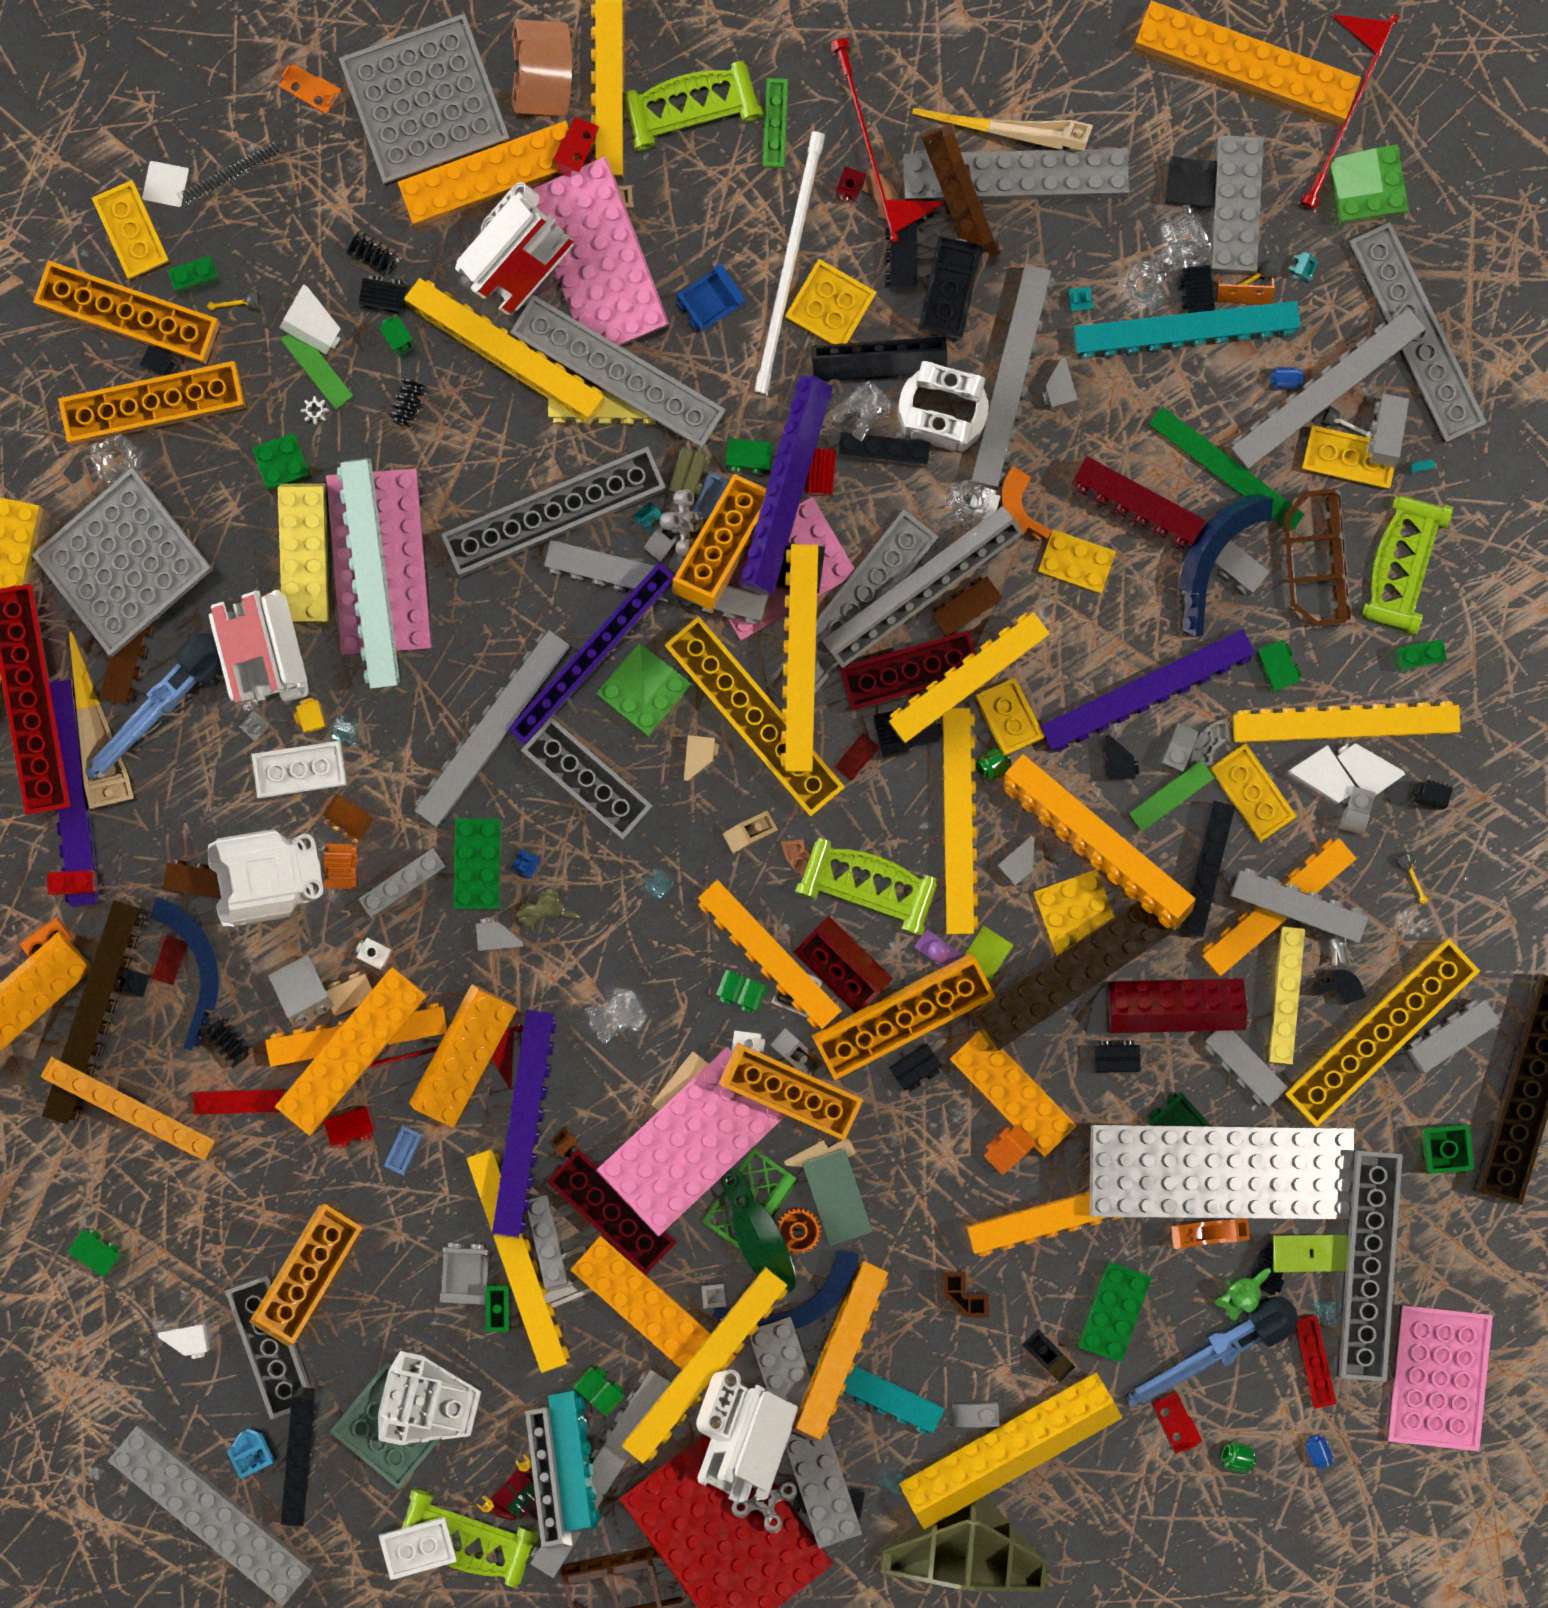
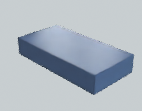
(710, 494)
(403, 1150)

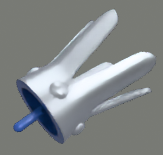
(1339, 946)

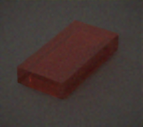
(857, 756)
(170, 960)

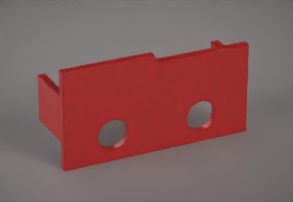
(575, 144)
(1177, 1422)

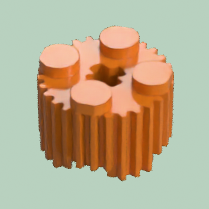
(340, 866)
(811, 1228)

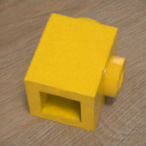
(310, 716)

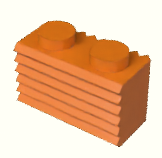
(1010, 1148)

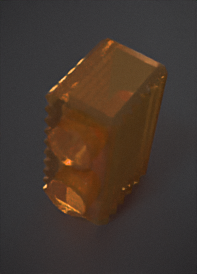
(348, 818)

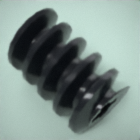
(371, 253)
(407, 402)
(228, 1043)

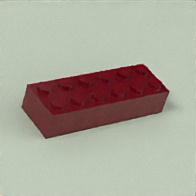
(1138, 503)
(904, 671)
(1177, 1005)
(609, 1213)

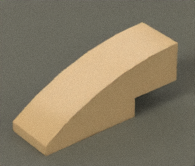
(818, 1150)

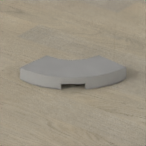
(1209, 741)

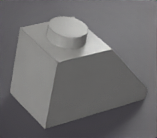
(1060, 387)
(662, 543)
(1180, 748)
(1019, 863)
(495, 936)
(796, 1052)
(976, 1414)

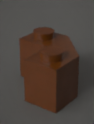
(969, 1304)

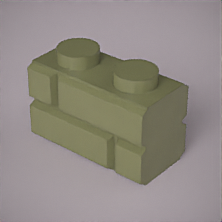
(689, 471)

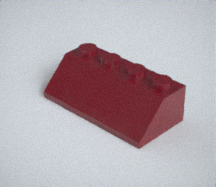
(843, 965)

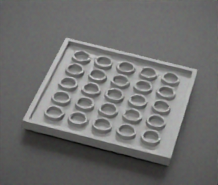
(424, 98)
(122, 562)

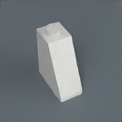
(311, 322)
(1367, 769)
(1325, 776)

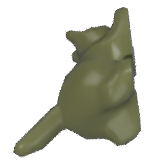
(546, 906)

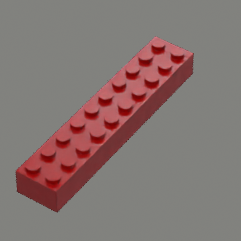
(30, 704)

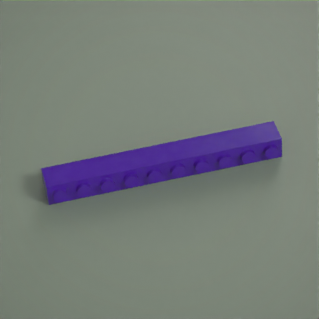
(786, 485)
(593, 652)
(1146, 690)
(74, 821)
(522, 1124)

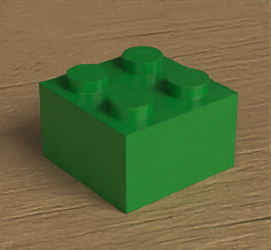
(281, 462)
(1447, 1149)

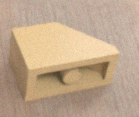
(699, 755)
(750, 831)

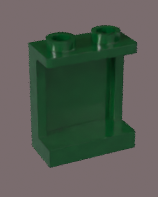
(1177, 1113)

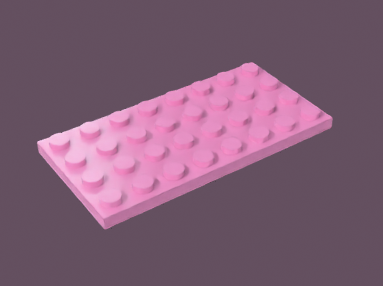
(605, 269)
(403, 556)
(687, 1147)

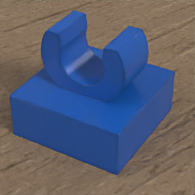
(526, 863)

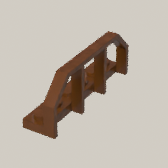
(958, 188)
(1336, 547)
(618, 1565)

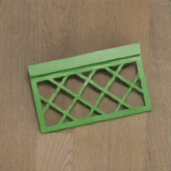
(772, 1203)

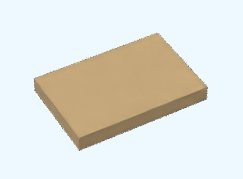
(688, 1071)

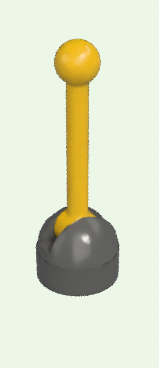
(1266, 271)
(251, 300)
(1407, 862)

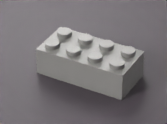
(1451, 1036)

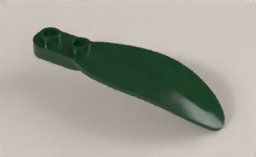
(757, 1231)

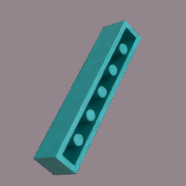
(892, 1399)
(573, 1462)

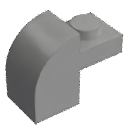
(1357, 812)

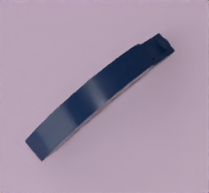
(1206, 549)
(206, 958)
(822, 1302)

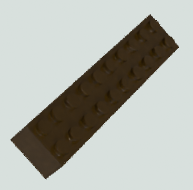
(1068, 975)
(96, 1005)
(1521, 1109)

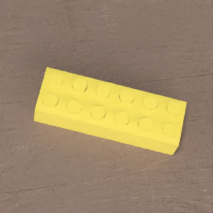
(304, 550)

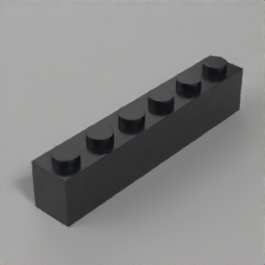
(877, 358)
(1208, 866)
(297, 1456)

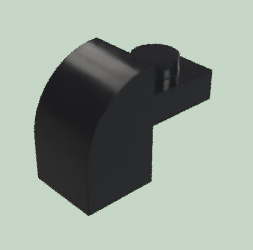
(1346, 983)

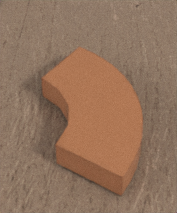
(870, 187)
(796, 855)

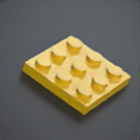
(830, 304)
(1073, 908)

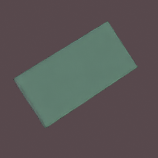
(837, 1197)

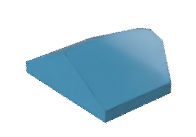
(249, 1453)

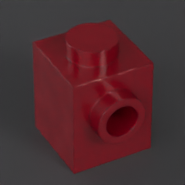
(850, 185)

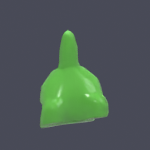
(1243, 1295)

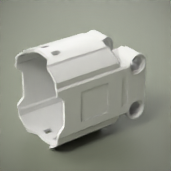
(956, 434)
(263, 875)

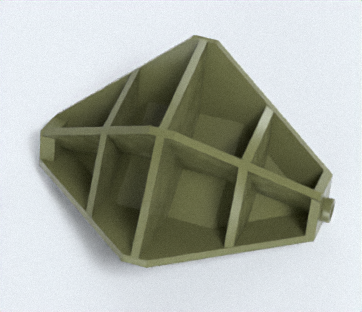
(968, 1552)

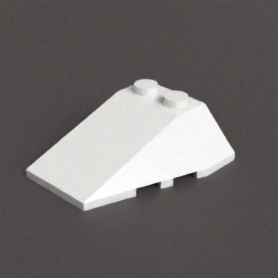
(424, 1402)

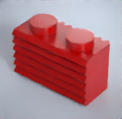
(821, 473)
(71, 882)
(349, 1127)

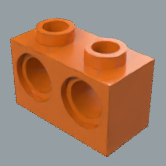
(44, 935)

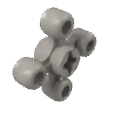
(684, 521)
(768, 1512)

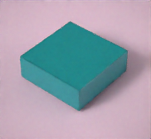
(1422, 466)

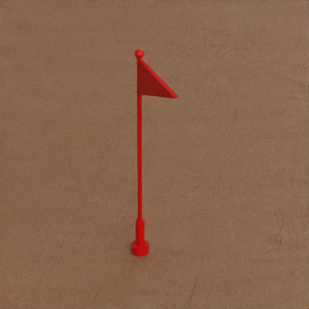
(1374, 35)
(898, 212)
(501, 1057)

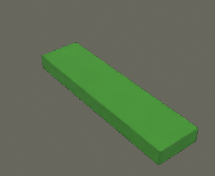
(775, 123)
(318, 371)
(1171, 795)

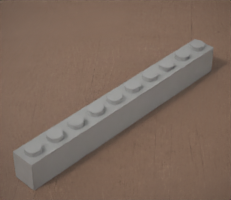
(1011, 376)
(1328, 388)
(630, 573)
(922, 586)
(493, 728)
(609, 1459)

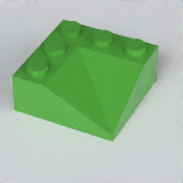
(1369, 185)
(644, 689)

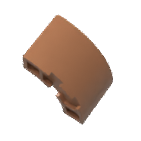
(544, 67)

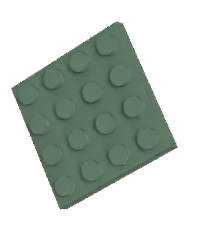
(360, 1434)

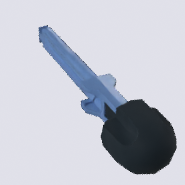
(196, 661)
(1270, 1322)

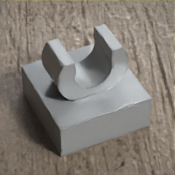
(254, 725)
(713, 1296)

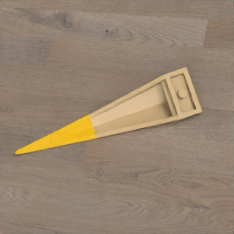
(1044, 133)
(94, 735)

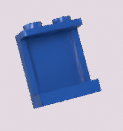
(710, 299)

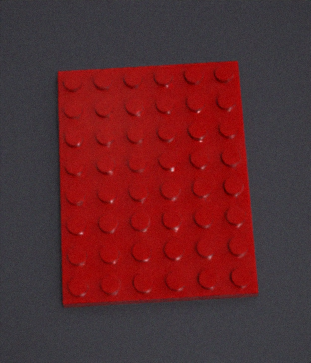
(711, 1551)

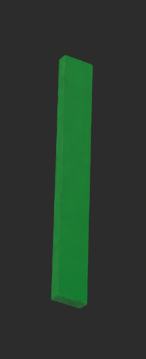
(1220, 463)

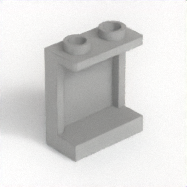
(300, 991)
(464, 1274)

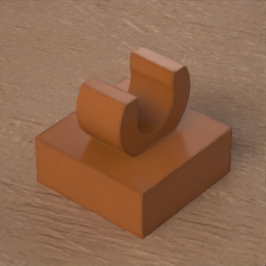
(563, 1142)

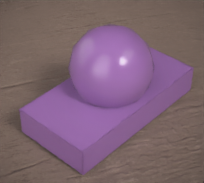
(937, 949)

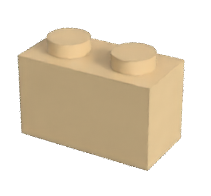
(349, 994)

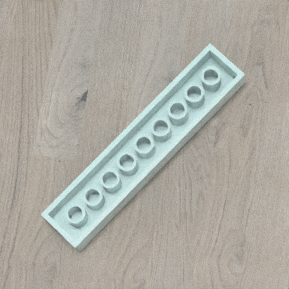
(370, 573)

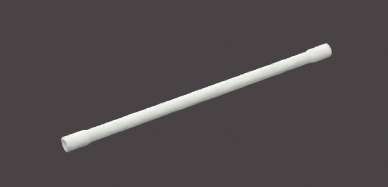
(764, 374)

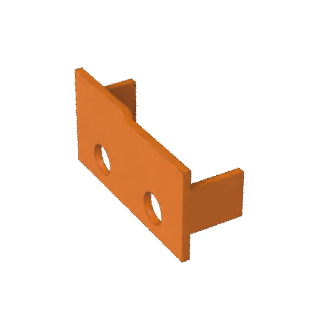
(309, 87)
(1245, 293)

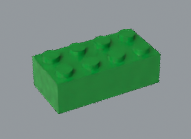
(477, 864)
(1114, 1311)

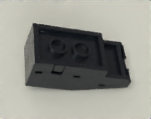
(950, 288)

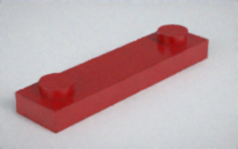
(237, 1101)
(1315, 1362)

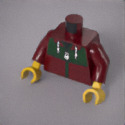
(515, 1496)

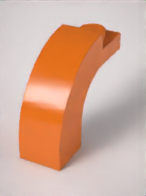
(1011, 500)
(1210, 1232)

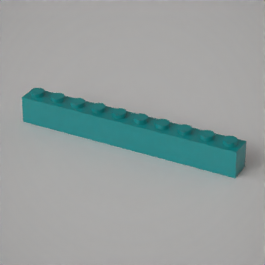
(1186, 328)

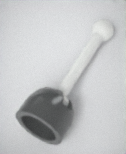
(1333, 417)

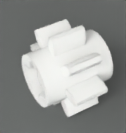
(320, 414)

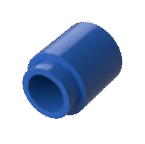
(1286, 377)
(1319, 1451)

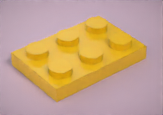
(1076, 561)
(1009, 717)

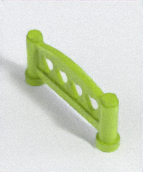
(739, 100)
(1427, 519)
(820, 877)
(515, 1547)

